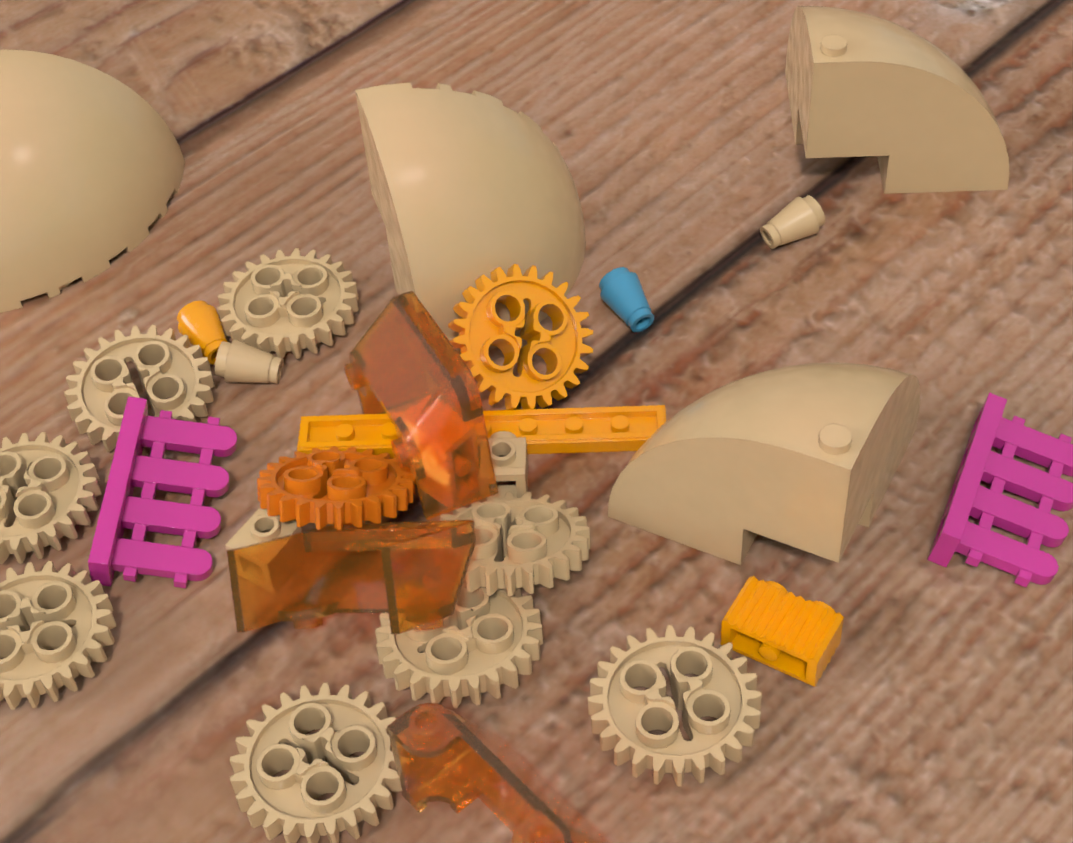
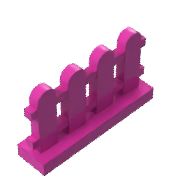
(995, 509)
(145, 514)

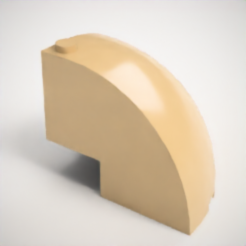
(891, 95)
(78, 172)
(466, 194)
(773, 456)

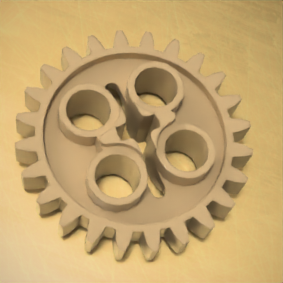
(289, 303)
(165, 370)
(43, 494)
(532, 538)
(50, 631)
(471, 654)
(720, 691)
(290, 800)

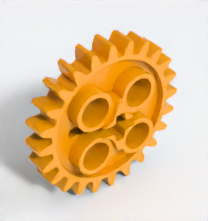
(558, 348)

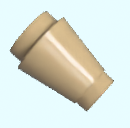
(795, 221)
(247, 364)

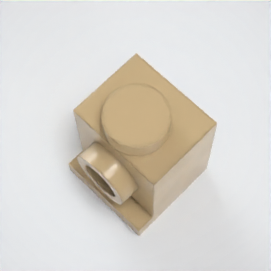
(509, 463)

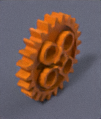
(335, 487)

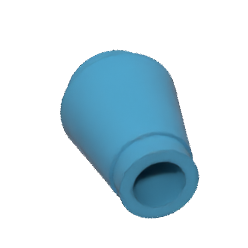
(626, 297)

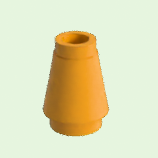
(202, 327)

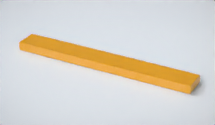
(545, 429)

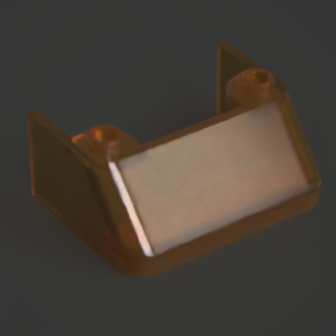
(431, 397)
(378, 568)

